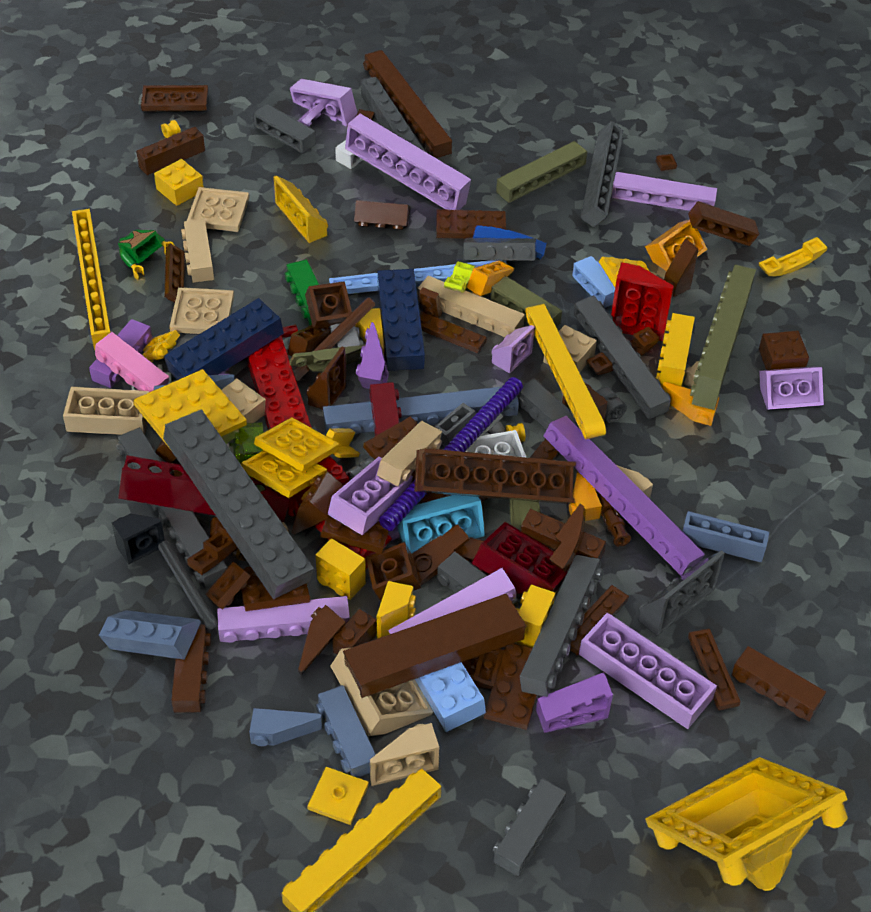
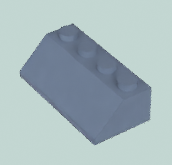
(149, 633)

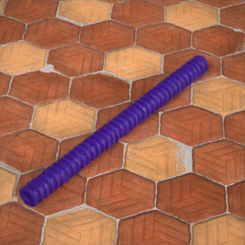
(461, 442)

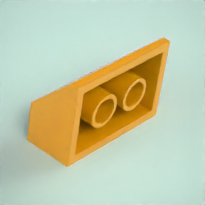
(666, 246)

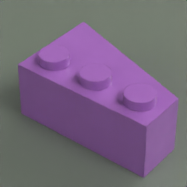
(575, 704)

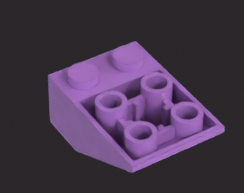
(373, 364)

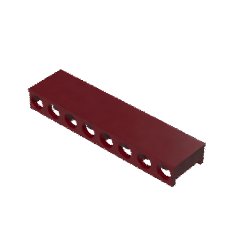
(177, 492)

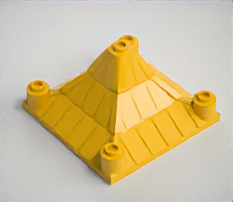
(750, 820)

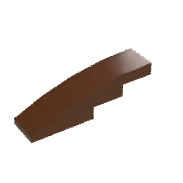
(213, 552)

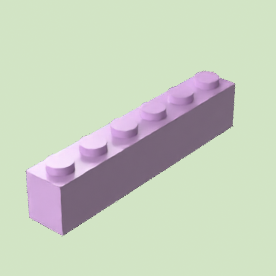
(661, 191)
(482, 590)
(293, 620)

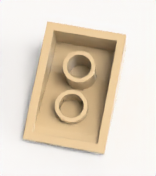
(406, 754)

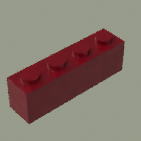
(384, 406)

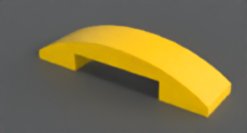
(794, 261)

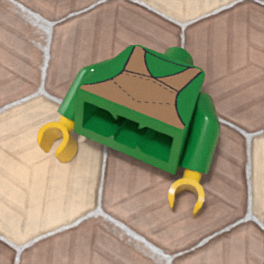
(139, 246)

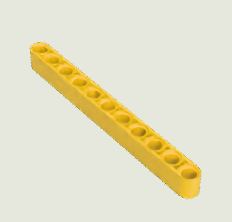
(565, 372)

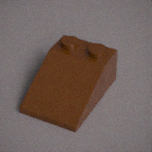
(329, 383)
(316, 502)

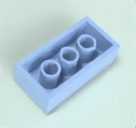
(452, 696)

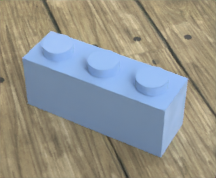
(594, 280)

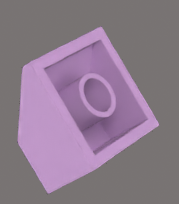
(514, 349)

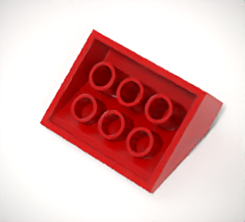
(640, 300)

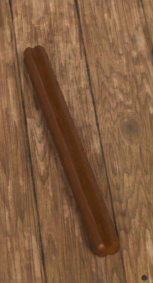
(333, 338)

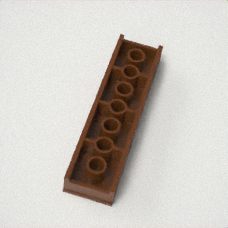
(493, 476)
(434, 645)

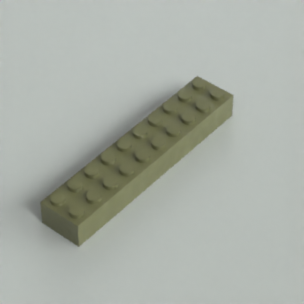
(722, 337)

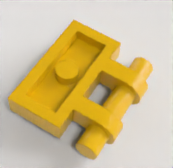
(160, 345)

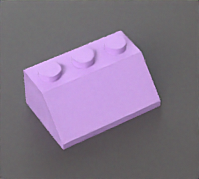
(792, 387)

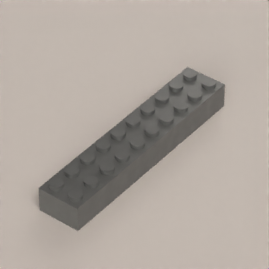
(238, 504)

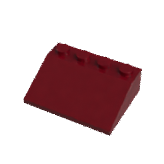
(521, 558)

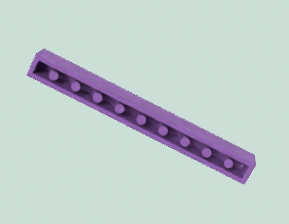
(623, 495)

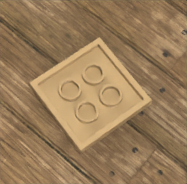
(219, 208)
(200, 309)

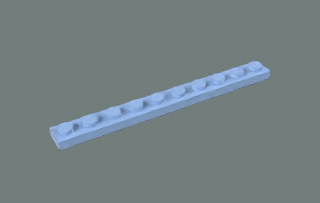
(368, 282)

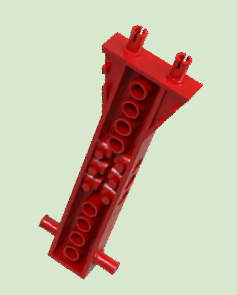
(277, 384)

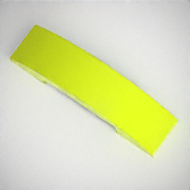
(460, 277)

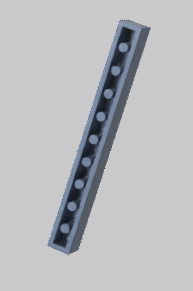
(423, 408)

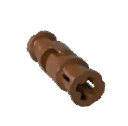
(614, 522)

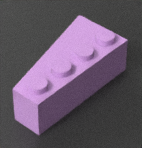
(336, 99)

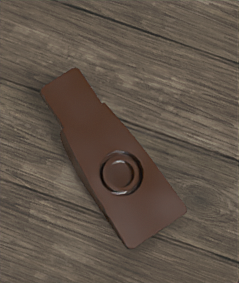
(436, 551)

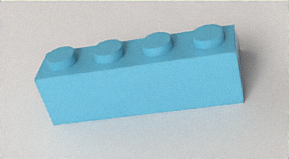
(438, 516)

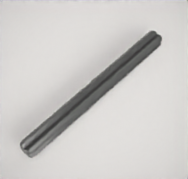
(188, 585)

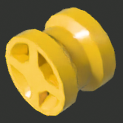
(170, 129)
(520, 430)

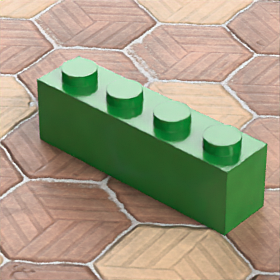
(300, 278)

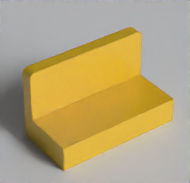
(343, 437)

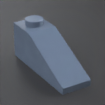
(279, 726)

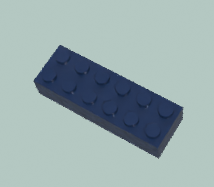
(400, 320)
(226, 341)

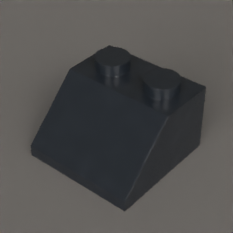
(137, 536)

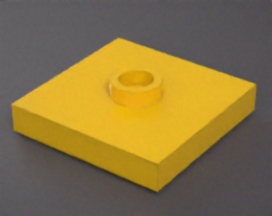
(338, 795)

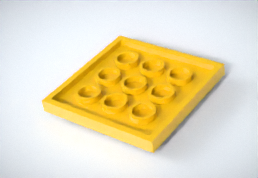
(186, 397)

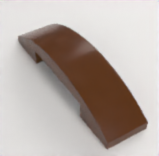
(641, 343)

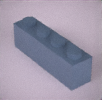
(726, 536)
(346, 731)

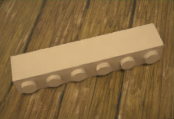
(475, 308)

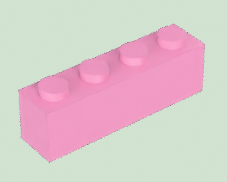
(129, 363)

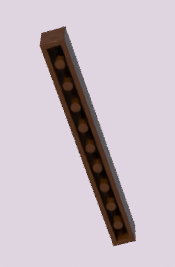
(409, 105)

